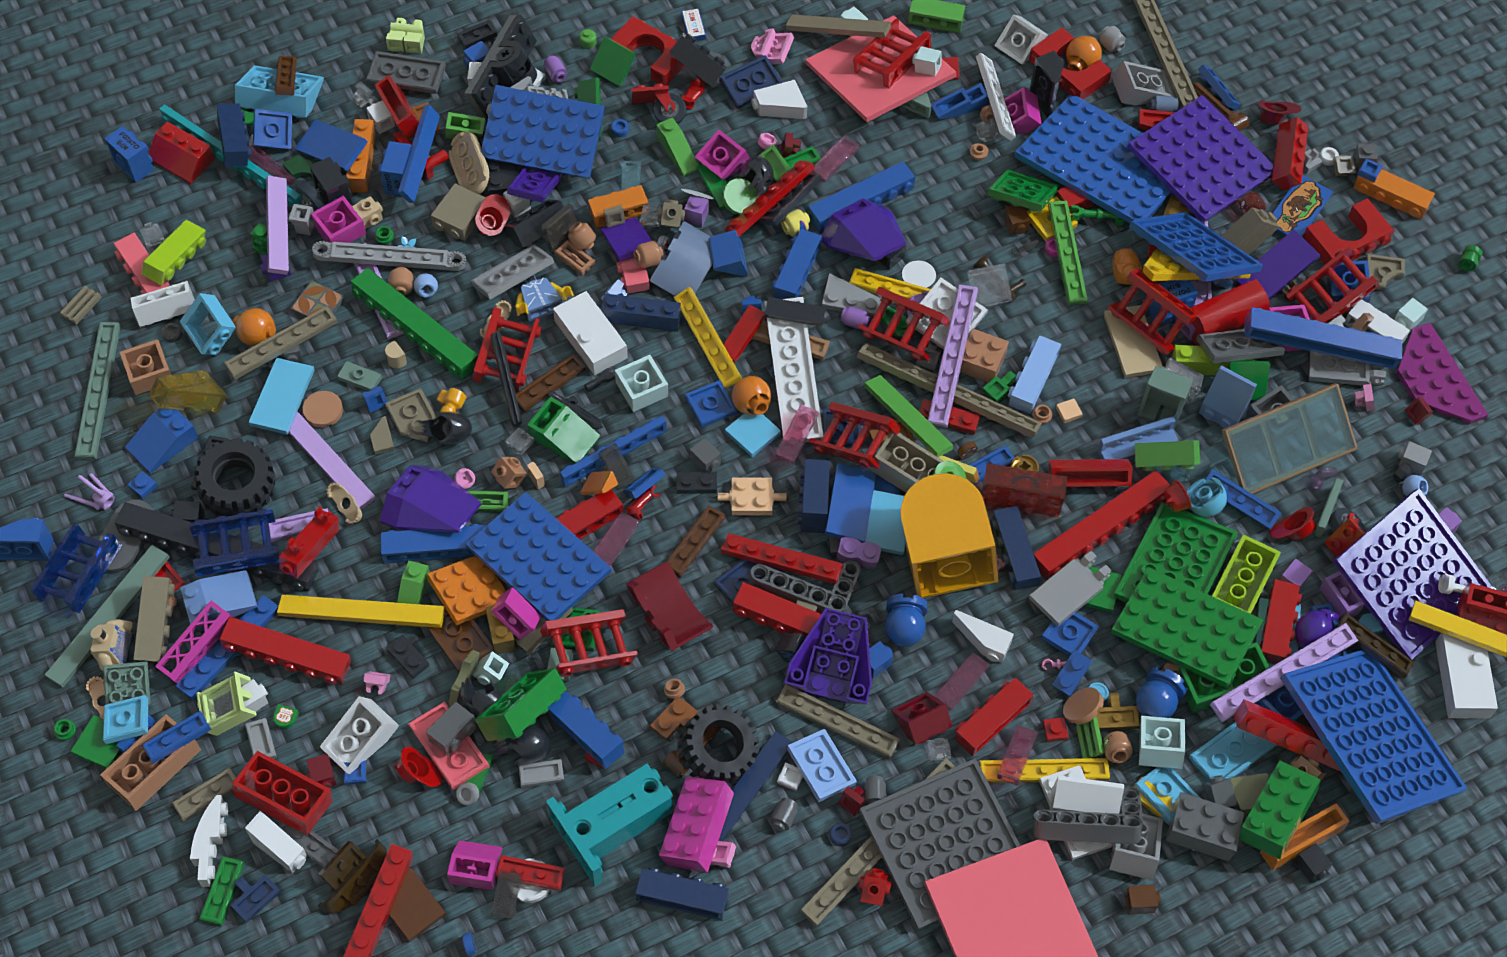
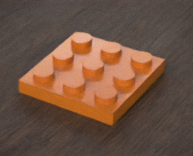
(466, 588)

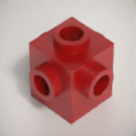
(874, 886)

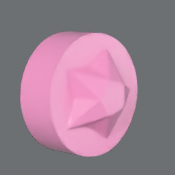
(766, 140)
(464, 478)

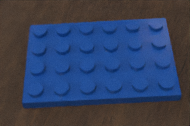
(542, 132)
(1195, 246)
(538, 557)

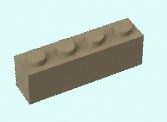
(152, 619)

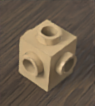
(369, 211)

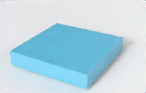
(752, 432)
(125, 719)

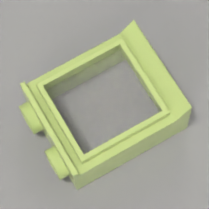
(224, 704)

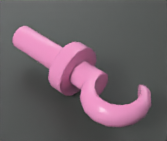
(1058, 664)

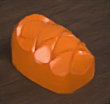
(1123, 263)

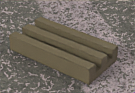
(78, 303)

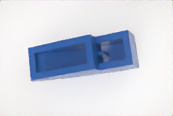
(961, 102)

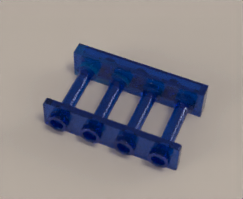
(232, 561)
(90, 576)

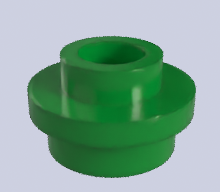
(384, 231)
(62, 724)

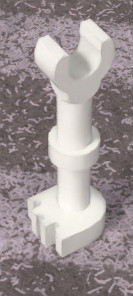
(1447, 585)

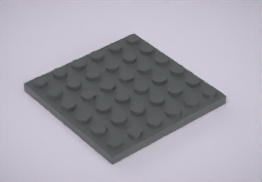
(936, 831)

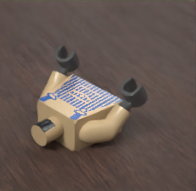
(112, 642)

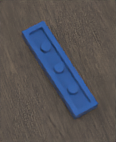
(1247, 502)

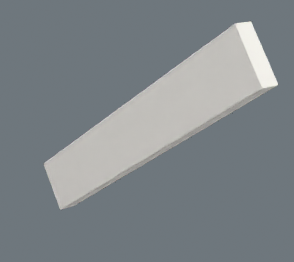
(996, 97)

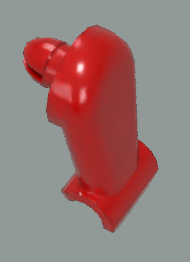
(694, 91)
(636, 506)

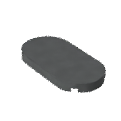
(130, 545)

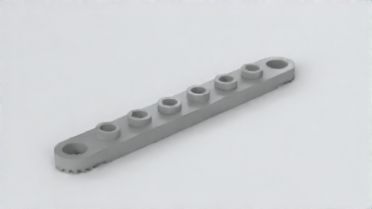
(389, 255)

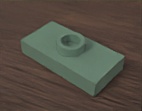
(359, 376)

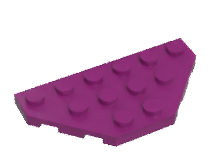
(1432, 374)

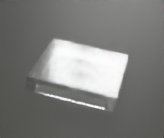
(991, 284)

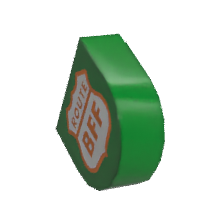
(285, 716)

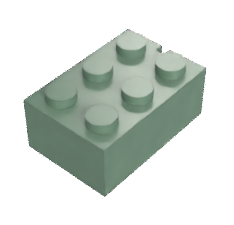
(1167, 390)

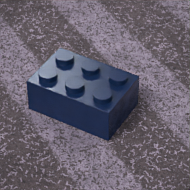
(813, 496)

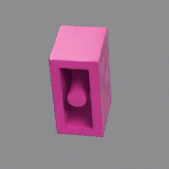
(516, 613)

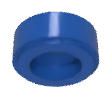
(619, 128)
(469, 944)

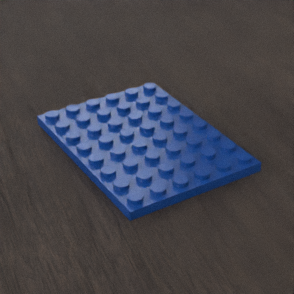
(1091, 156)
(1373, 735)

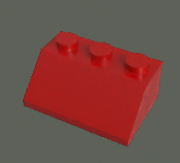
(180, 152)

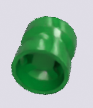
(1470, 258)

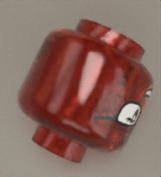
(1251, 200)

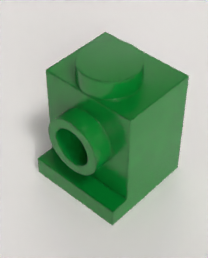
(259, 239)

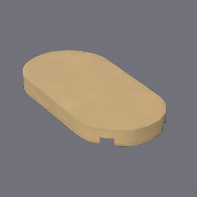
(469, 162)

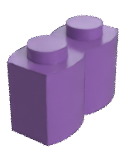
(865, 553)

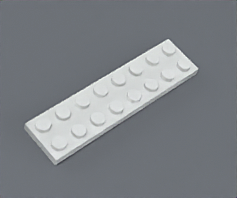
(793, 371)

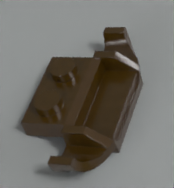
(351, 875)

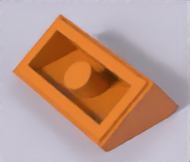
(599, 483)

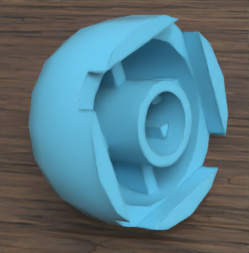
(1207, 497)

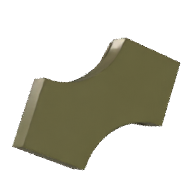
(467, 669)

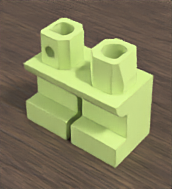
(406, 36)

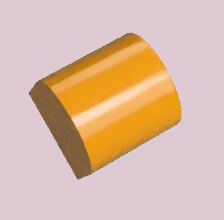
(947, 536)

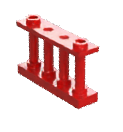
(899, 65)
(1350, 296)
(1168, 303)
(902, 305)
(487, 353)
(855, 417)
(593, 624)

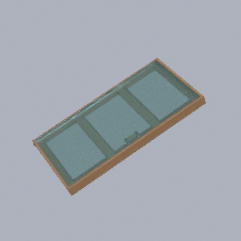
(1290, 439)

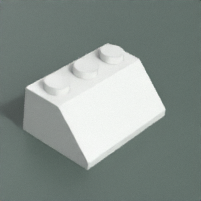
(1086, 795)

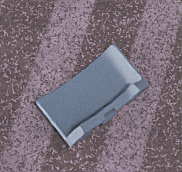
(686, 262)

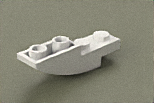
(207, 835)

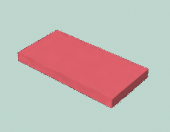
(459, 764)

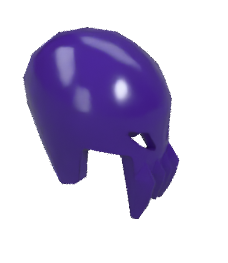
(1313, 626)

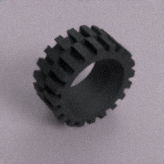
(700, 761)

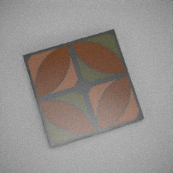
(315, 298)

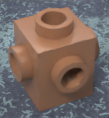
(509, 472)
(1311, 766)

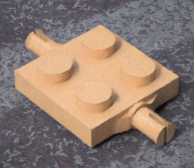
(751, 496)

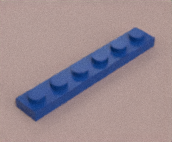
(626, 444)
(218, 658)

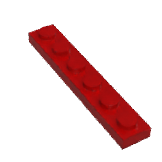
(770, 197)
(782, 558)

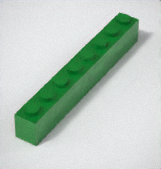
(414, 323)

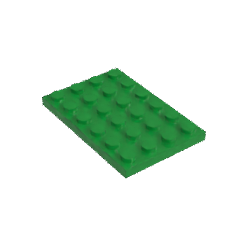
(1181, 548)
(1187, 627)

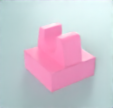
(1365, 398)
(375, 678)
(723, 854)

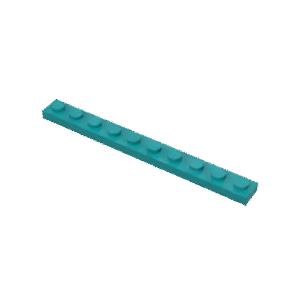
(250, 172)

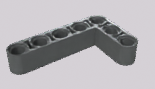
(807, 589)
(1093, 826)

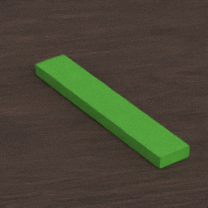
(1067, 253)
(908, 416)

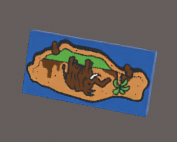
(1301, 206)

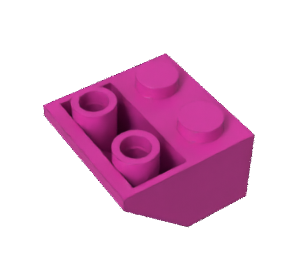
(474, 865)

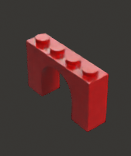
(638, 34)
(1076, 83)
(1367, 219)

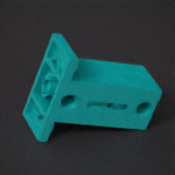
(611, 817)

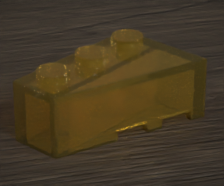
(188, 389)

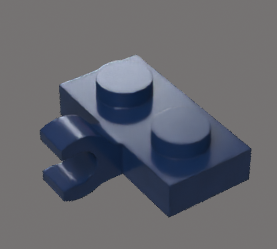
(254, 897)

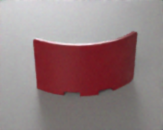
(667, 606)

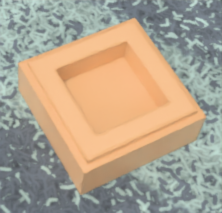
(1069, 410)
(536, 475)

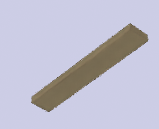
(838, 26)
(280, 342)
(838, 721)

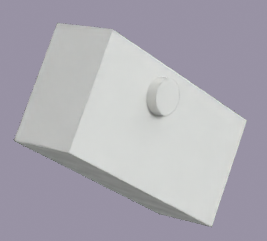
(590, 333)
(1465, 679)

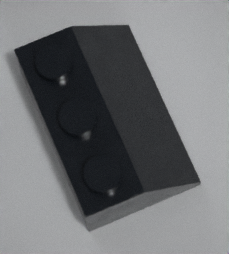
(1046, 80)
(528, 225)

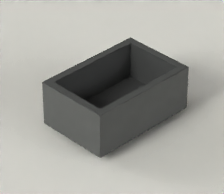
(1205, 826)

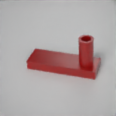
(431, 162)

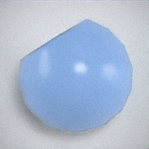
(425, 285)
(1414, 482)

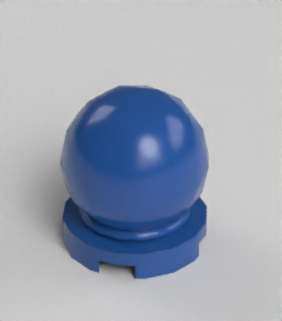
(905, 620)
(1160, 693)

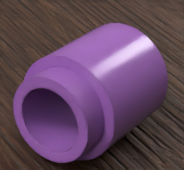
(555, 69)
(854, 316)

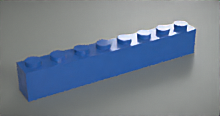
(1323, 338)

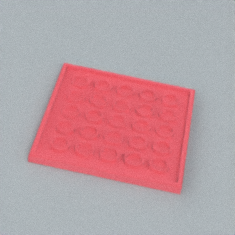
(865, 90)
(1010, 907)

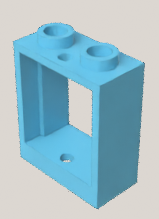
(196, 315)

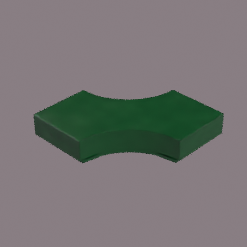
(299, 167)

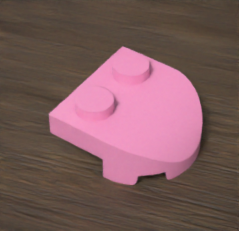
(772, 45)

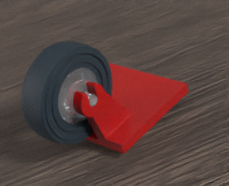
(666, 104)
(1346, 529)

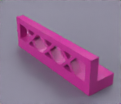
(202, 646)

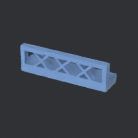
(1123, 444)

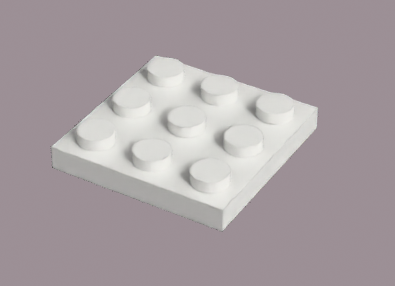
(942, 299)

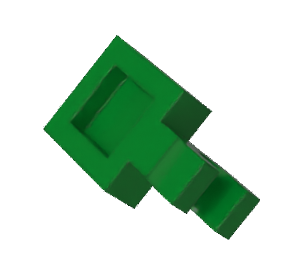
(999, 388)

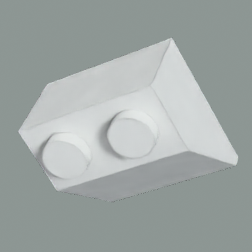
(1019, 38)

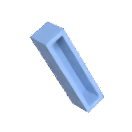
(1034, 375)

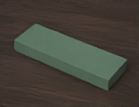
(1328, 507)

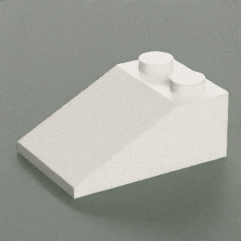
(359, 734)

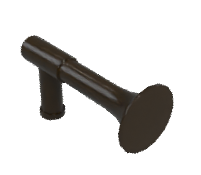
(983, 262)

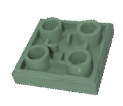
(126, 681)

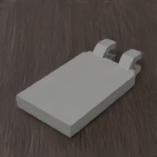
(1343, 371)
(1070, 589)

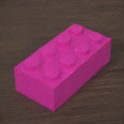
(696, 824)

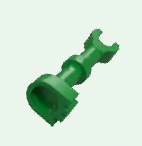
(1098, 214)

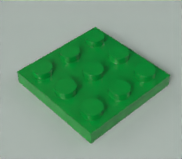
(1023, 190)

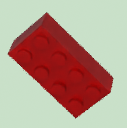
(282, 792)

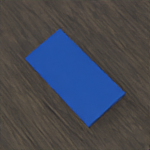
(329, 141)
(850, 503)

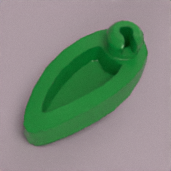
(902, 325)

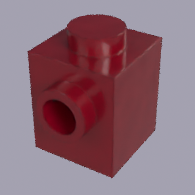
(321, 770)

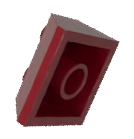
(922, 718)

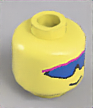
(794, 222)

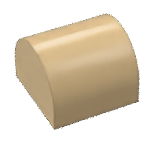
(395, 355)

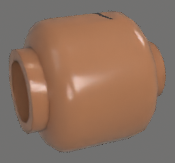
(581, 236)
(648, 254)
(401, 280)
(1117, 747)

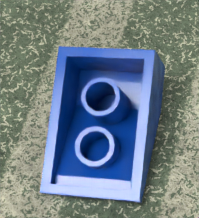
(161, 438)
(26, 540)

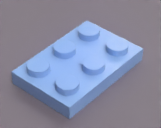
(821, 765)

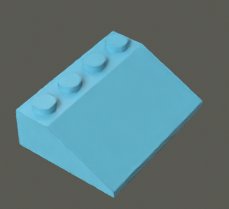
(257, 91)

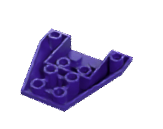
(863, 231)
(427, 502)
(834, 659)

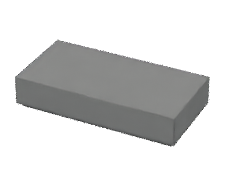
(260, 738)
(541, 773)

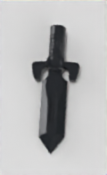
(590, 419)

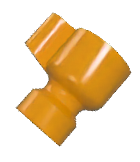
(452, 399)

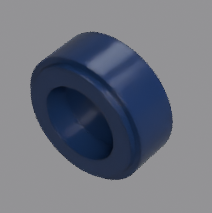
(840, 834)

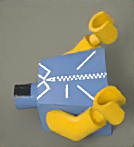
(540, 297)

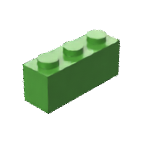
(937, 14)
(1167, 454)

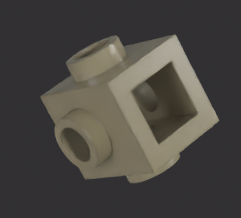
(667, 220)

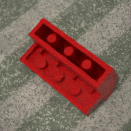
(1229, 309)
(1484, 607)

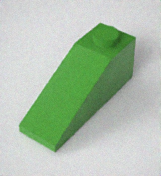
(676, 146)

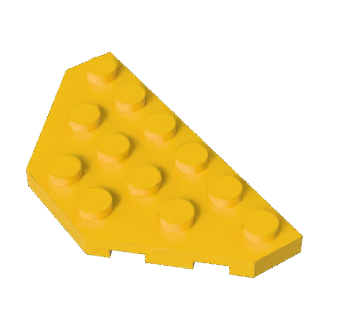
(1163, 268)

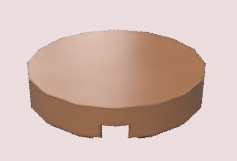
(322, 409)
(1083, 705)

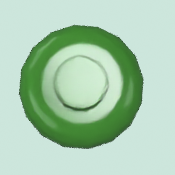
(587, 39)

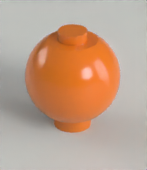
(1083, 52)
(254, 326)
(752, 394)

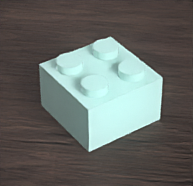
(641, 383)
(1161, 742)

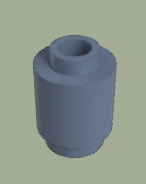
(1164, 103)

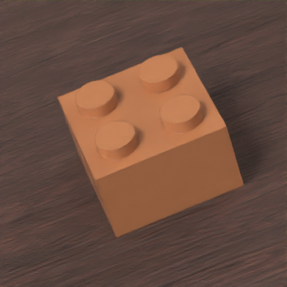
(983, 355)
(144, 365)

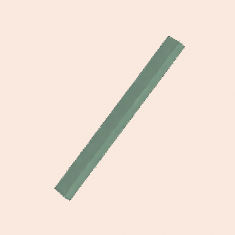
(97, 391)
(112, 609)

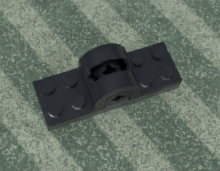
(504, 64)

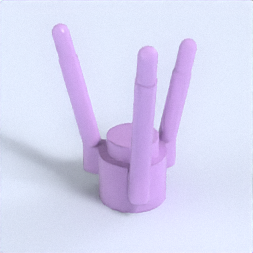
(102, 497)

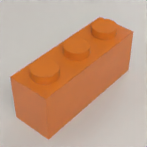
(630, 199)

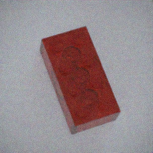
(1023, 488)

